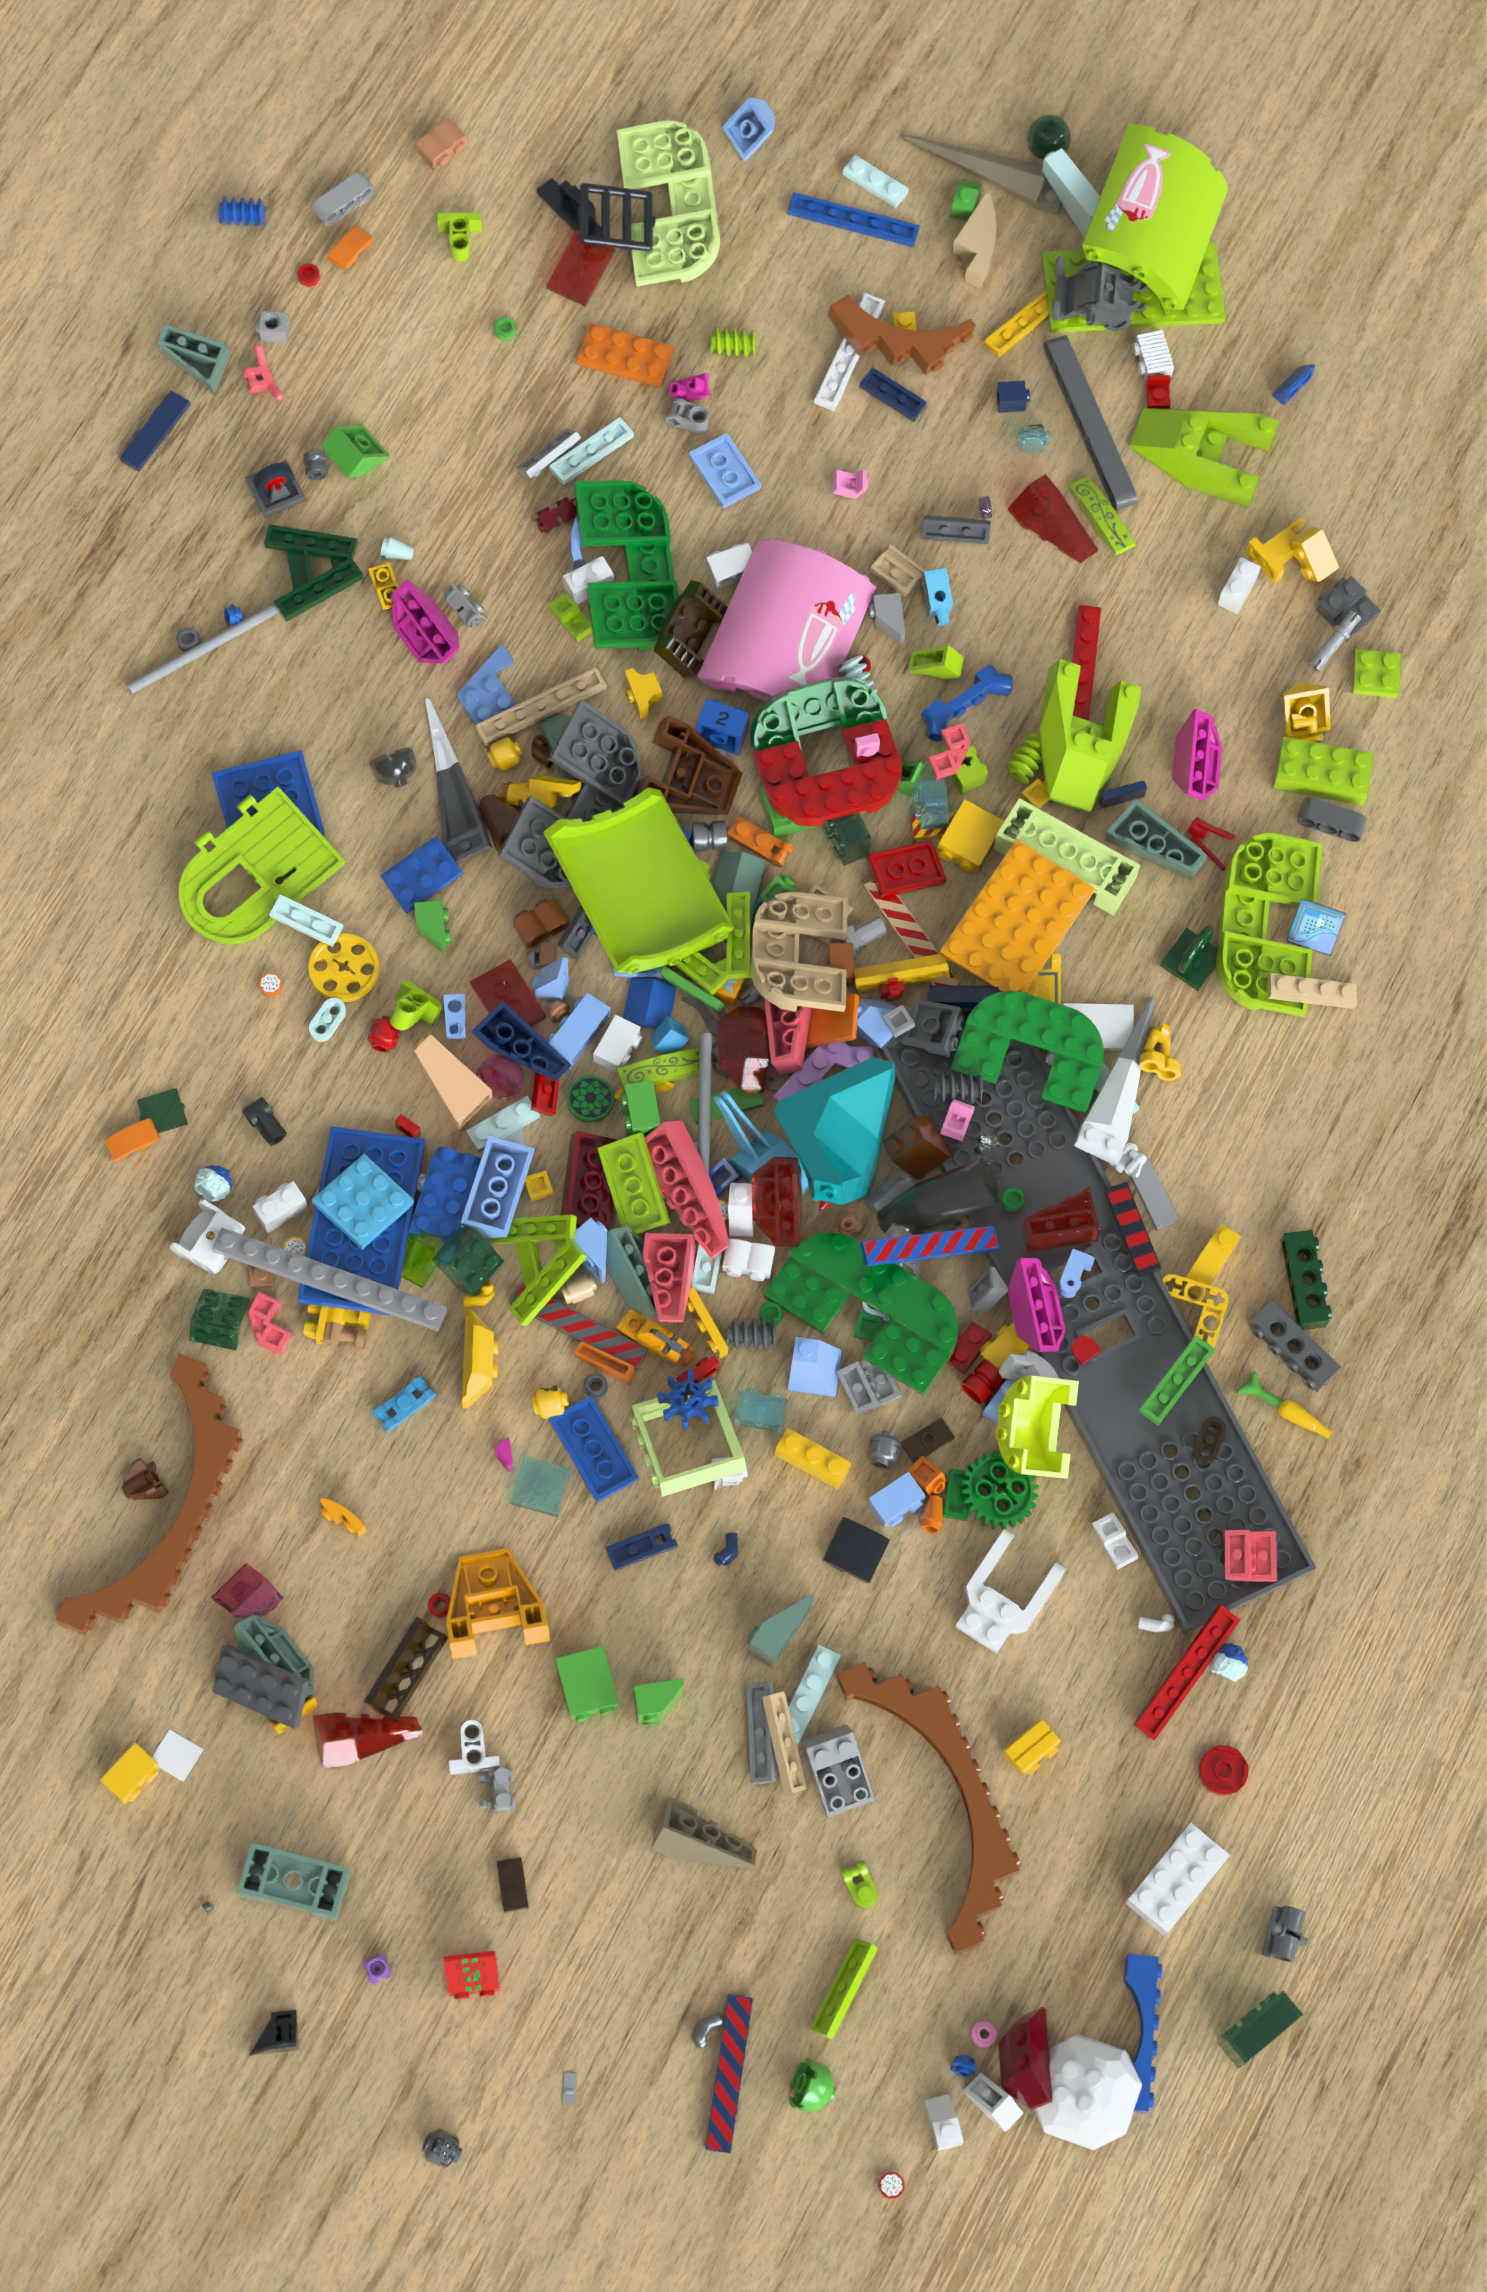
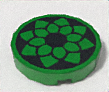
(590, 1099)

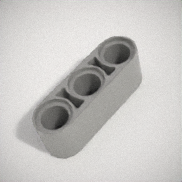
(343, 198)

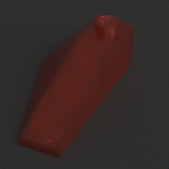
(1050, 516)
(348, 1739)

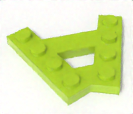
(738, 960)
(539, 1281)

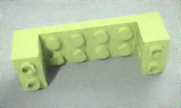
(1072, 850)

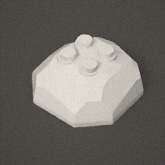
(1091, 2092)

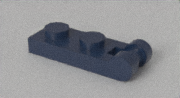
(640, 1547)

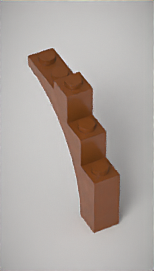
(896, 344)

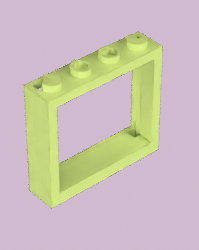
(736, 1463)

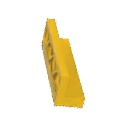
(908, 971)

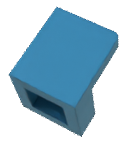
(669, 1036)

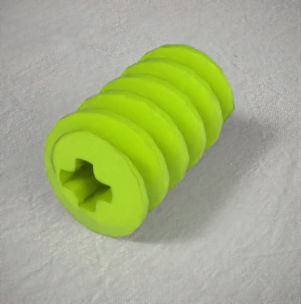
(733, 342)
(1025, 759)

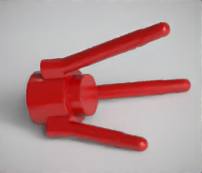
(1201, 829)

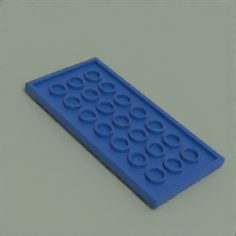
(383, 1257)

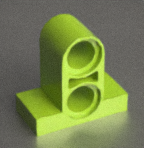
(459, 237)
(414, 1005)

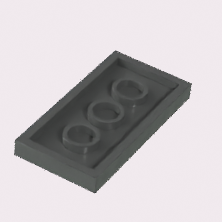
(260, 1686)

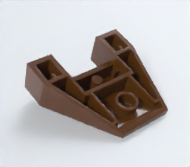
(697, 774)

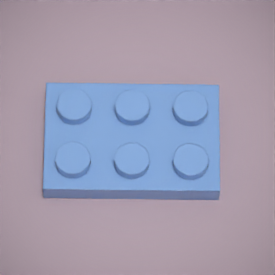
(725, 470)

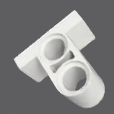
(469, 1746)

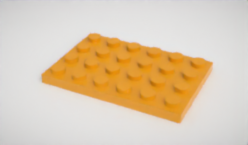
(1017, 920)

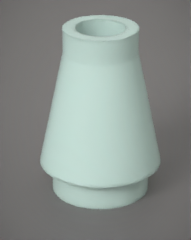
(395, 549)

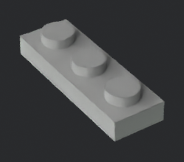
(548, 453)

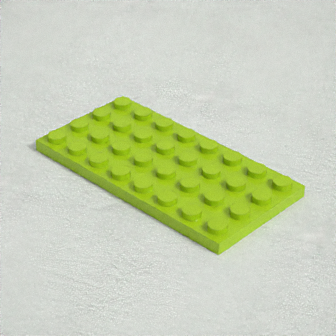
(1202, 307)

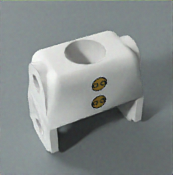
(201, 1235)

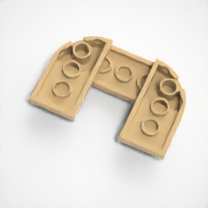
(776, 951)

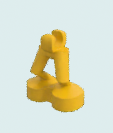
(1160, 1062)

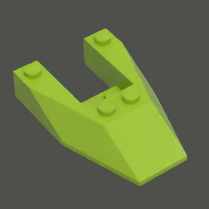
(1190, 445)
(1077, 752)

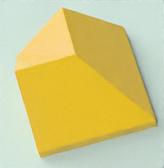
(1307, 701)

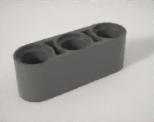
(1331, 819)

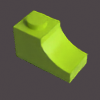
(938, 662)

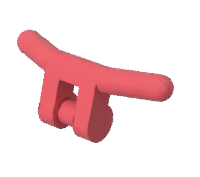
(251, 375)

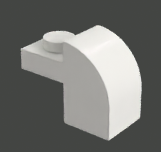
(1026, 1365)

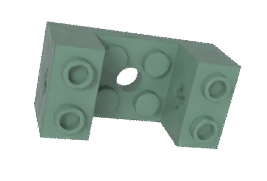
(319, 1891)

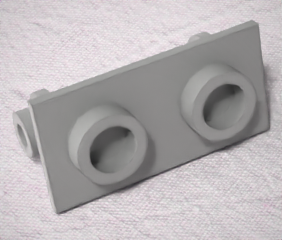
(472, 610)

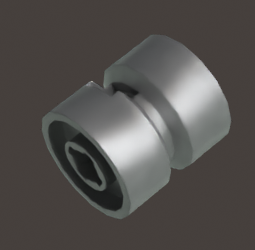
(709, 836)

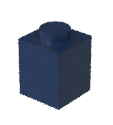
(1012, 396)

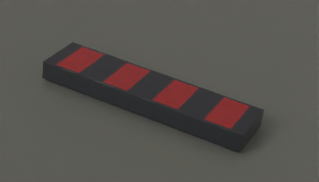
(1132, 1229)

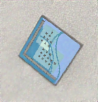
(1316, 926)

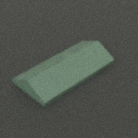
(738, 873)

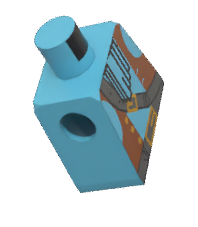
(937, 595)

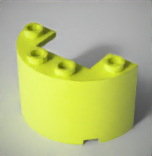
(1030, 1425)

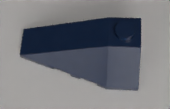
(513, 1038)

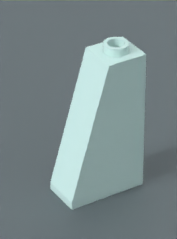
(1071, 188)

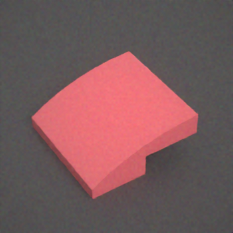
(1250, 1556)

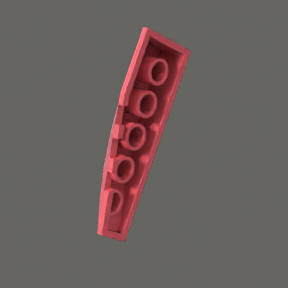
(687, 1185)

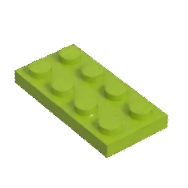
(634, 1184)

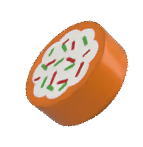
(270, 984)

